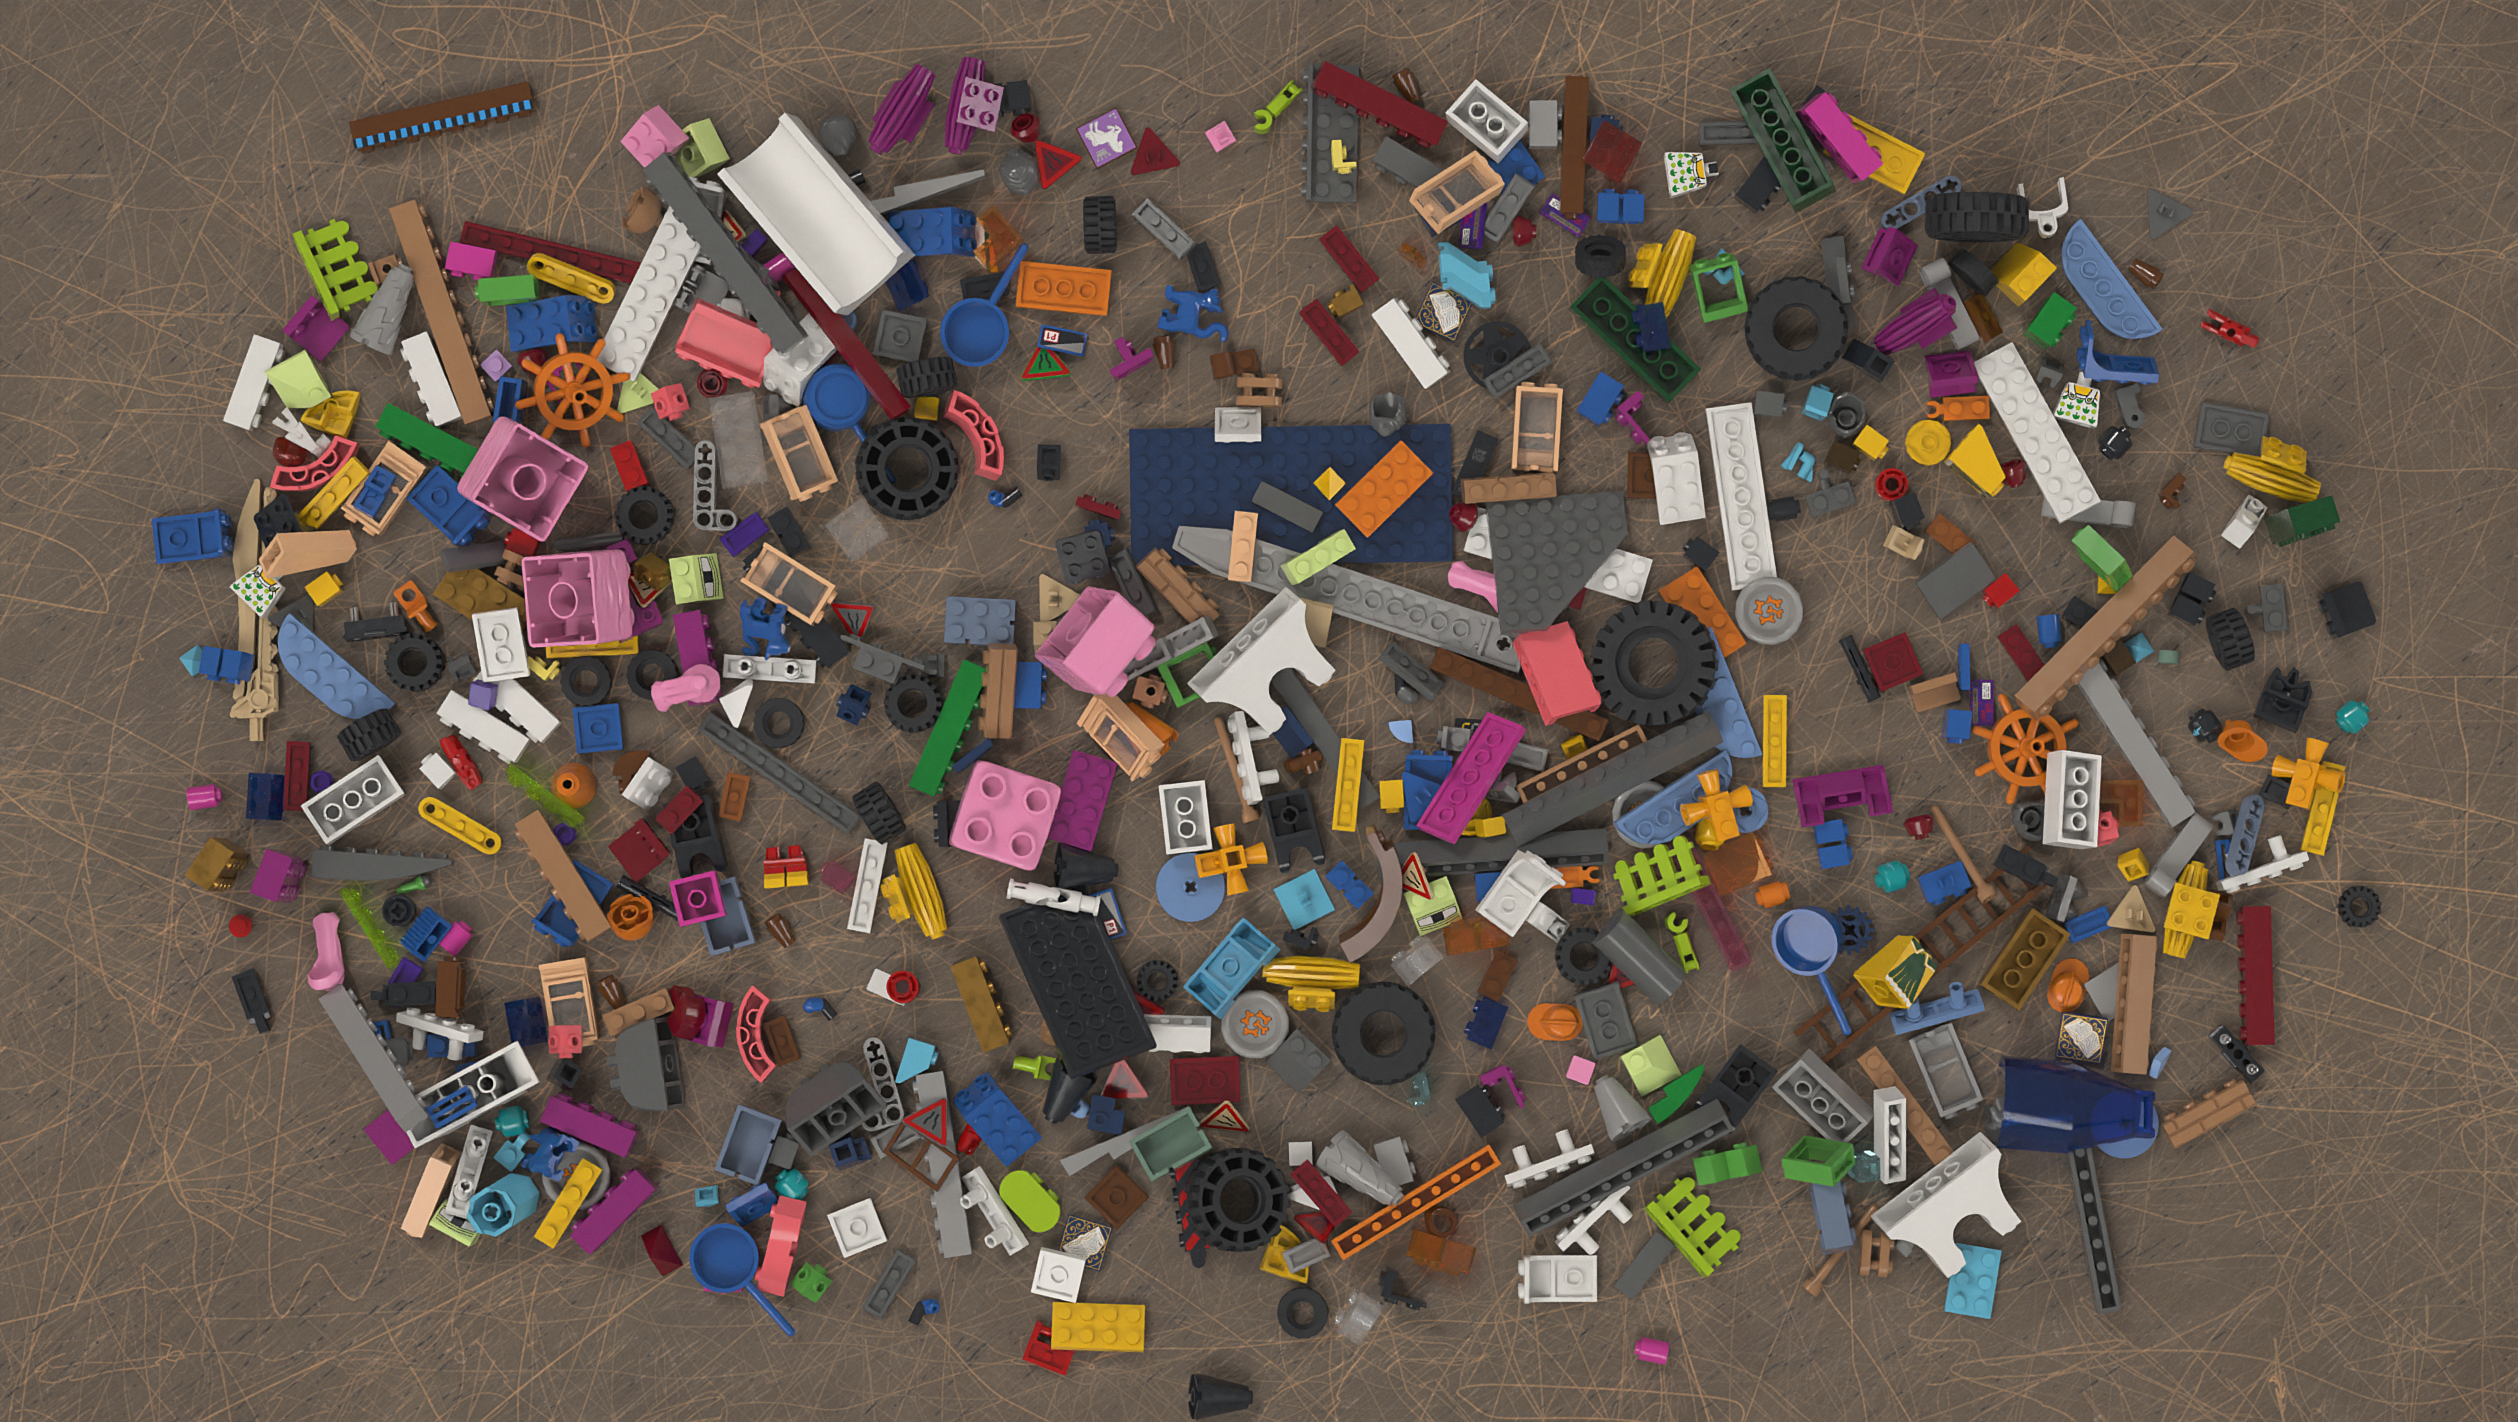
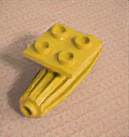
(1665, 270)
(2276, 472)
(915, 892)
(2189, 911)
(1312, 979)

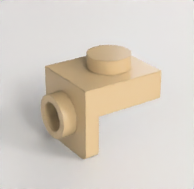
(1903, 543)
(1041, 632)

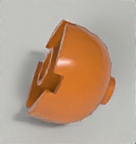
(631, 917)

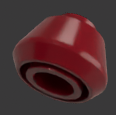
(1026, 127)
(1523, 231)
(537, 356)
(708, 387)
(2014, 472)
(1463, 516)
(1919, 826)

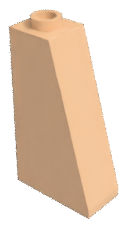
(306, 551)
(431, 1190)

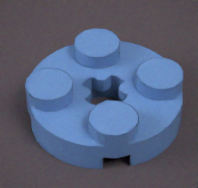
(1758, 814)

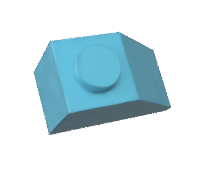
(1817, 402)
(916, 1058)

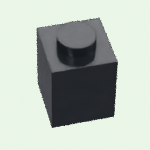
(1700, 553)
(693, 774)
(564, 1074)

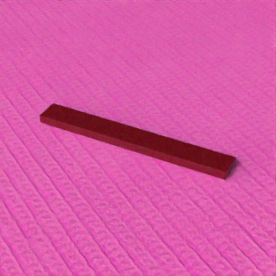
(526, 246)
(848, 346)

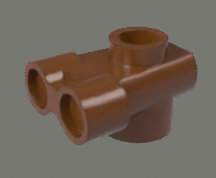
(1307, 761)

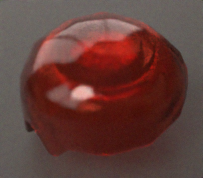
(288, 453)

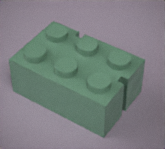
(1171, 1145)

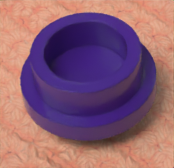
(321, 780)
(565, 834)

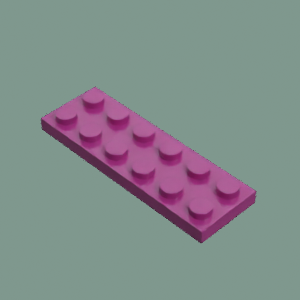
(1471, 778)

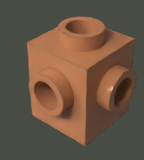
(1143, 685)

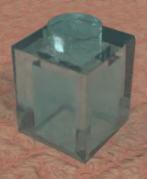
(1866, 1167)

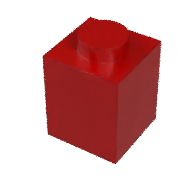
(521, 543)
(1999, 591)

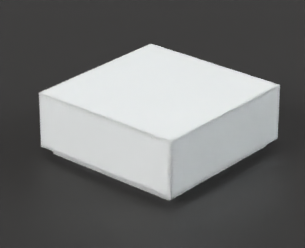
(1300, 1152)

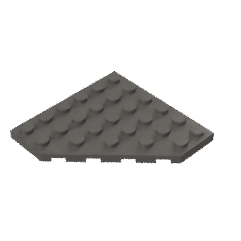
(1549, 552)

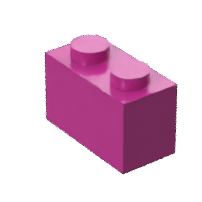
(471, 261)

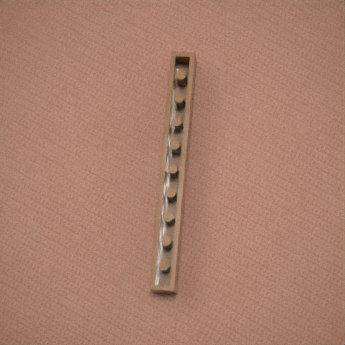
(441, 312)
(2105, 628)

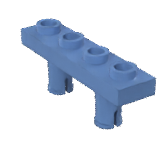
(1937, 1011)

